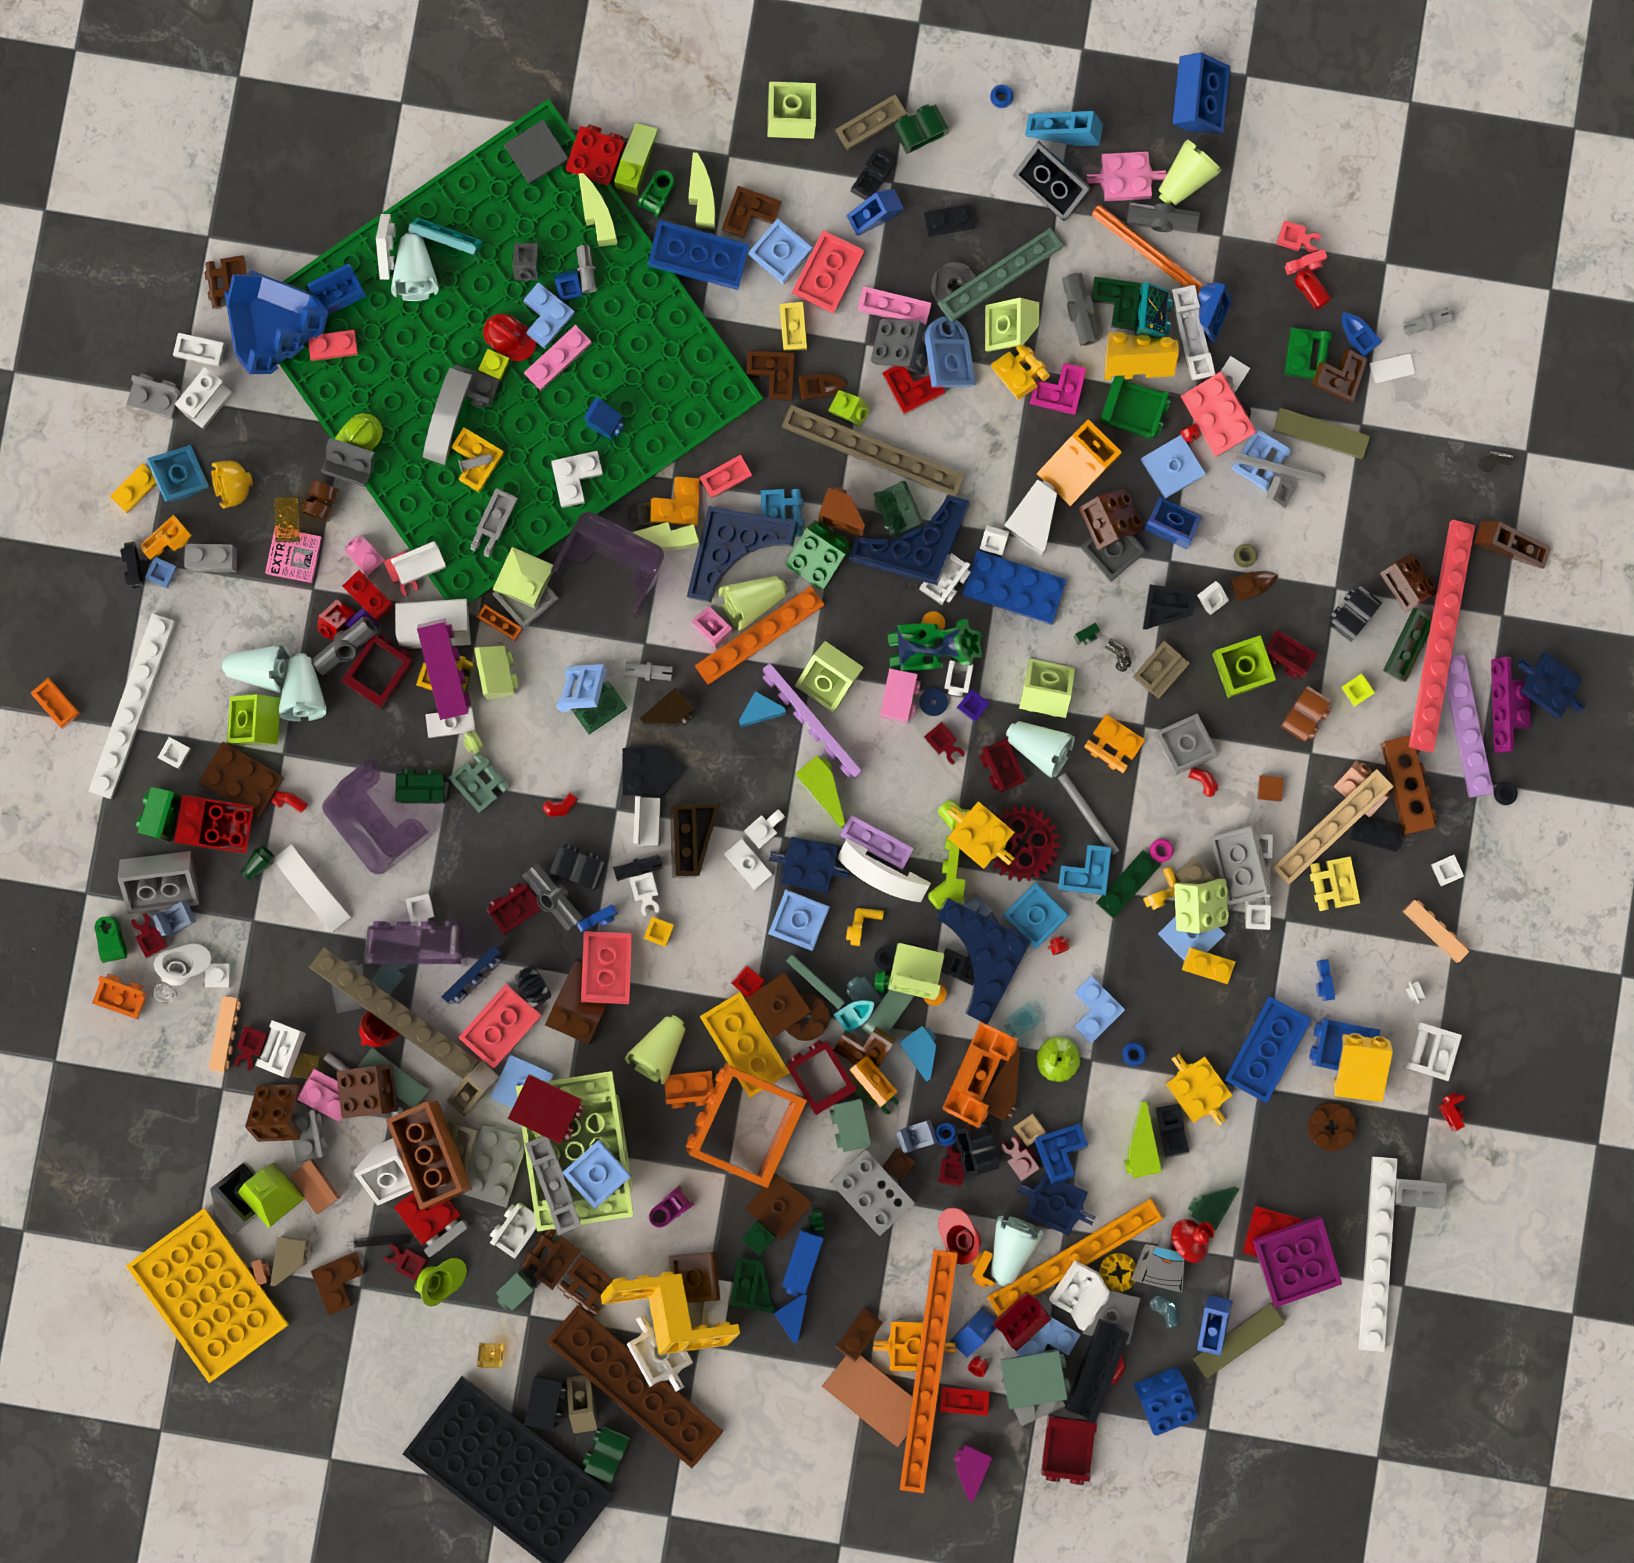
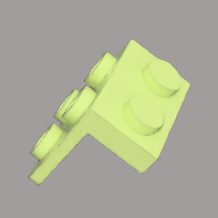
(1201, 906)

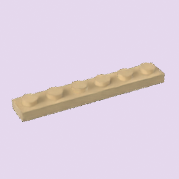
(1332, 826)

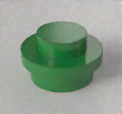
(882, 981)

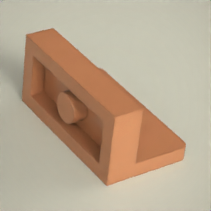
(314, 1186)

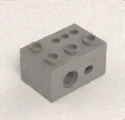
(872, 1192)

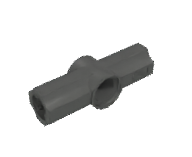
(1162, 218)
(1080, 309)
(344, 645)
(552, 896)

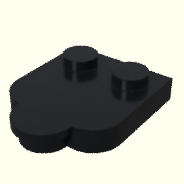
(648, 771)

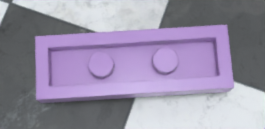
(877, 842)

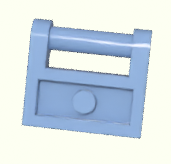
(1259, 447)
(587, 689)

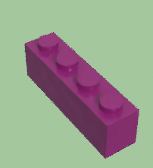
(443, 668)

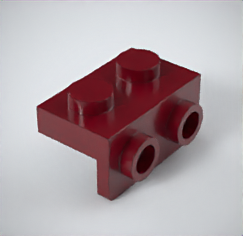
(1289, 655)
(1002, 766)
(514, 908)
(1022, 1320)

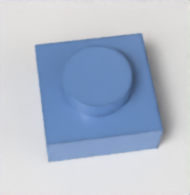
(161, 572)

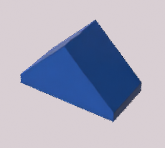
(791, 1316)
(974, 1332)

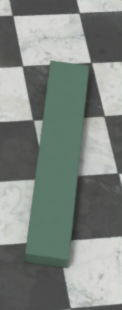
(1000, 275)

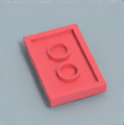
(828, 272)
(1218, 414)
(606, 967)
(500, 1026)

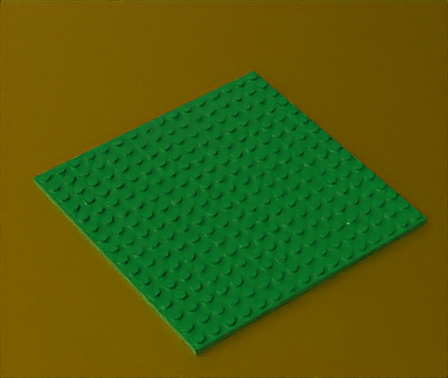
(647, 360)

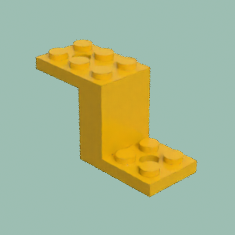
(669, 1313)

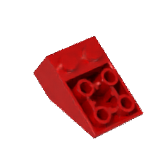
(213, 824)

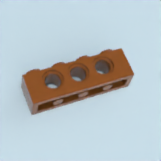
(1403, 797)

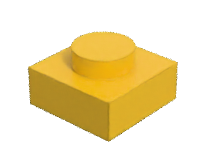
(658, 931)

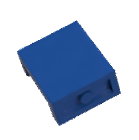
(1329, 1041)

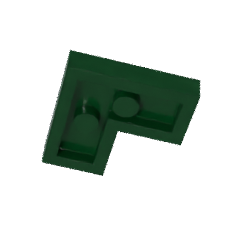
(1122, 295)

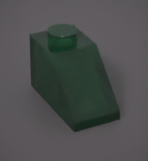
(1212, 1206)

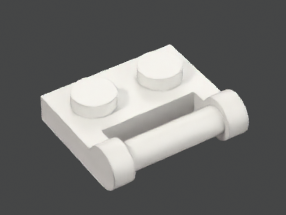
(281, 1049)
(1441, 1054)

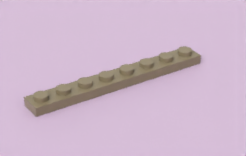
(873, 451)
(393, 1013)

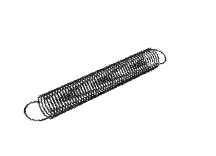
(363, 1243)

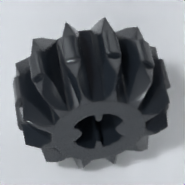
(532, 986)

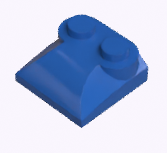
(1214, 308)

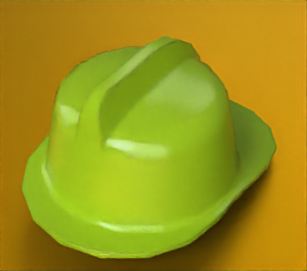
(361, 431)
(440, 1281)

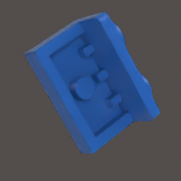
(337, 289)

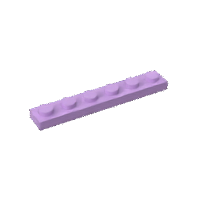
(803, 715)
(1467, 729)

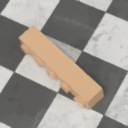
(1436, 931)
(224, 1034)

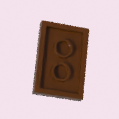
(241, 779)

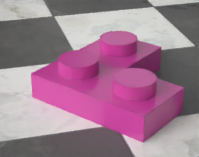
(1063, 396)

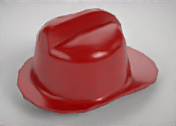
(508, 337)
(375, 1032)
(959, 1235)

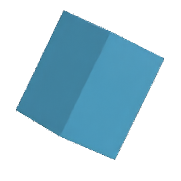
(178, 474)

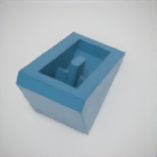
(760, 710)

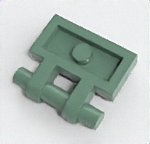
(473, 787)

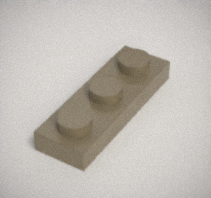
(870, 122)

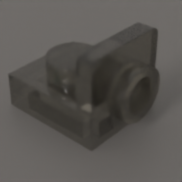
(639, 515)

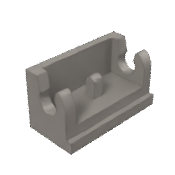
(1420, 1193)

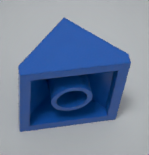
(1173, 523)

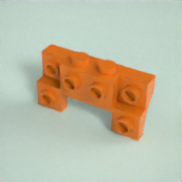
(976, 1073)

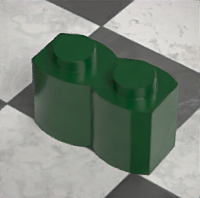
(920, 128)
(607, 1453)

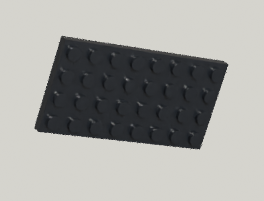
(508, 1473)

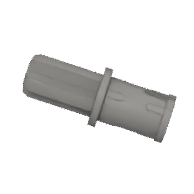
(586, 269)

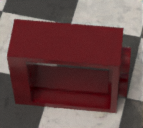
(401, 654)
(798, 1059)

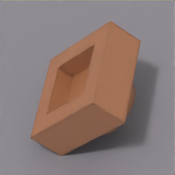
(262, 1271)

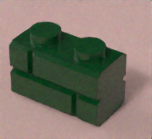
(420, 788)

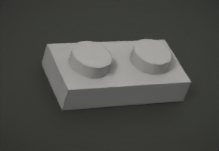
(437, 1243)

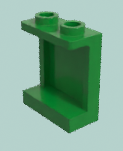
(1134, 408)

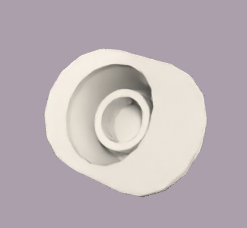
(182, 963)

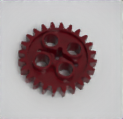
(1039, 855)

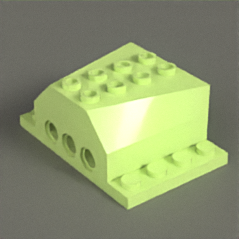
(598, 1121)

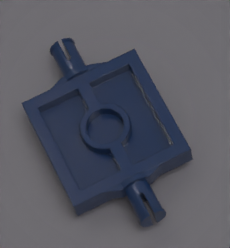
(1551, 685)
(809, 864)
(1056, 1204)

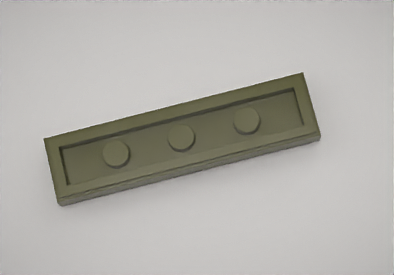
(1321, 433)
(1240, 1340)

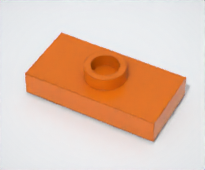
(55, 703)

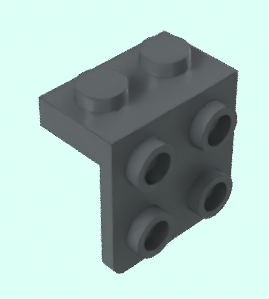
(901, 345)

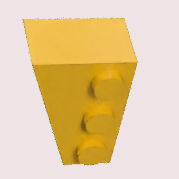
(1139, 355)

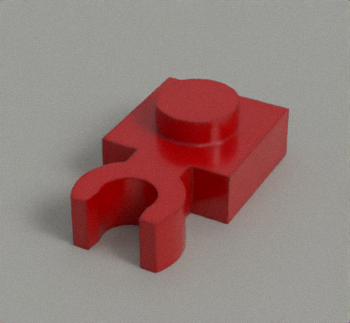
(747, 981)

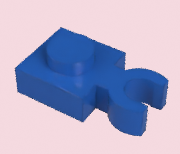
(603, 916)
(1325, 985)

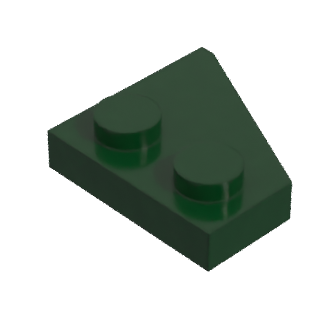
(750, 1287)

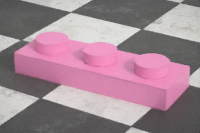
(893, 306)
(558, 358)

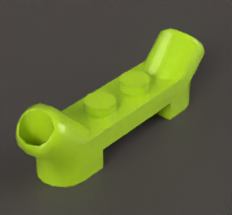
(951, 887)

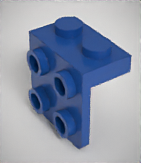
(1166, 1401)

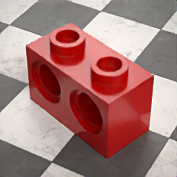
(368, 596)

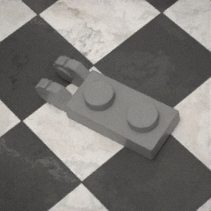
(494, 520)

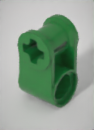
(656, 197)
(110, 942)

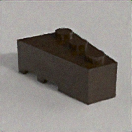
(690, 835)

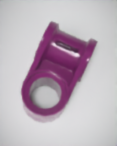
(671, 1207)

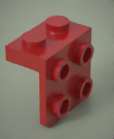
(595, 154)

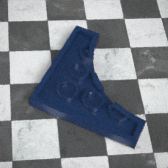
(727, 539)
(921, 552)
(992, 952)

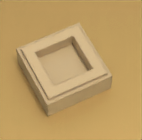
(1029, 1129)

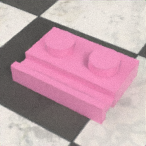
(321, 1094)

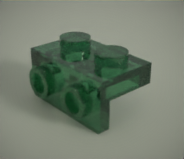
(898, 509)

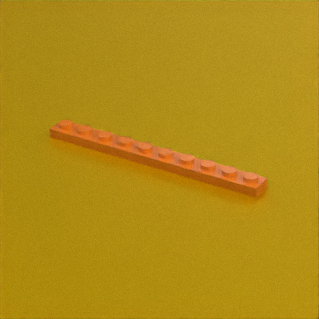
(928, 1371)

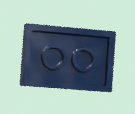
(473, 976)

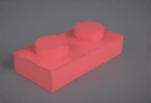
(333, 345)
(725, 476)

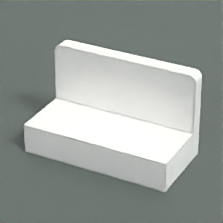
(419, 563)
(646, 821)

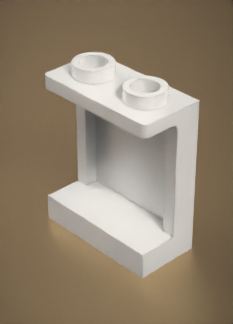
(203, 398)

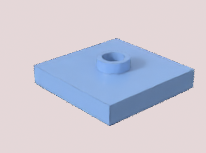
(780, 251)
(1173, 466)
(799, 920)
(1181, 941)
(514, 1075)
(596, 1174)

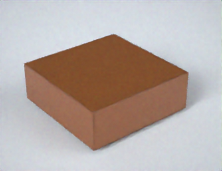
(1270, 788)

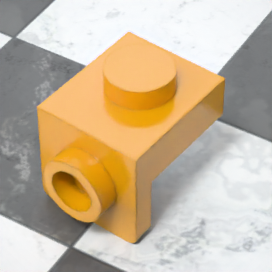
(981, 1263)

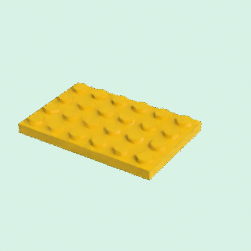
(207, 1295)

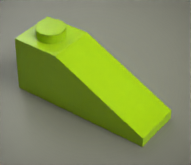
(635, 159)
(821, 784)
(1142, 1149)

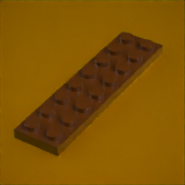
(615, 1372)

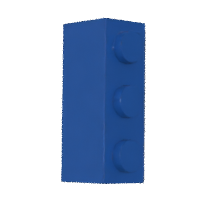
(1201, 94)

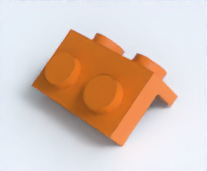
(119, 996)

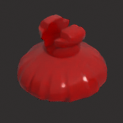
(1192, 1239)

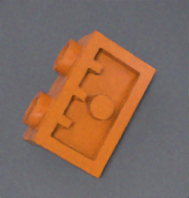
(688, 1088)

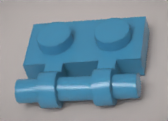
(774, 505)

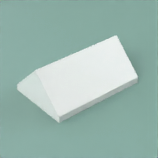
(414, 613)

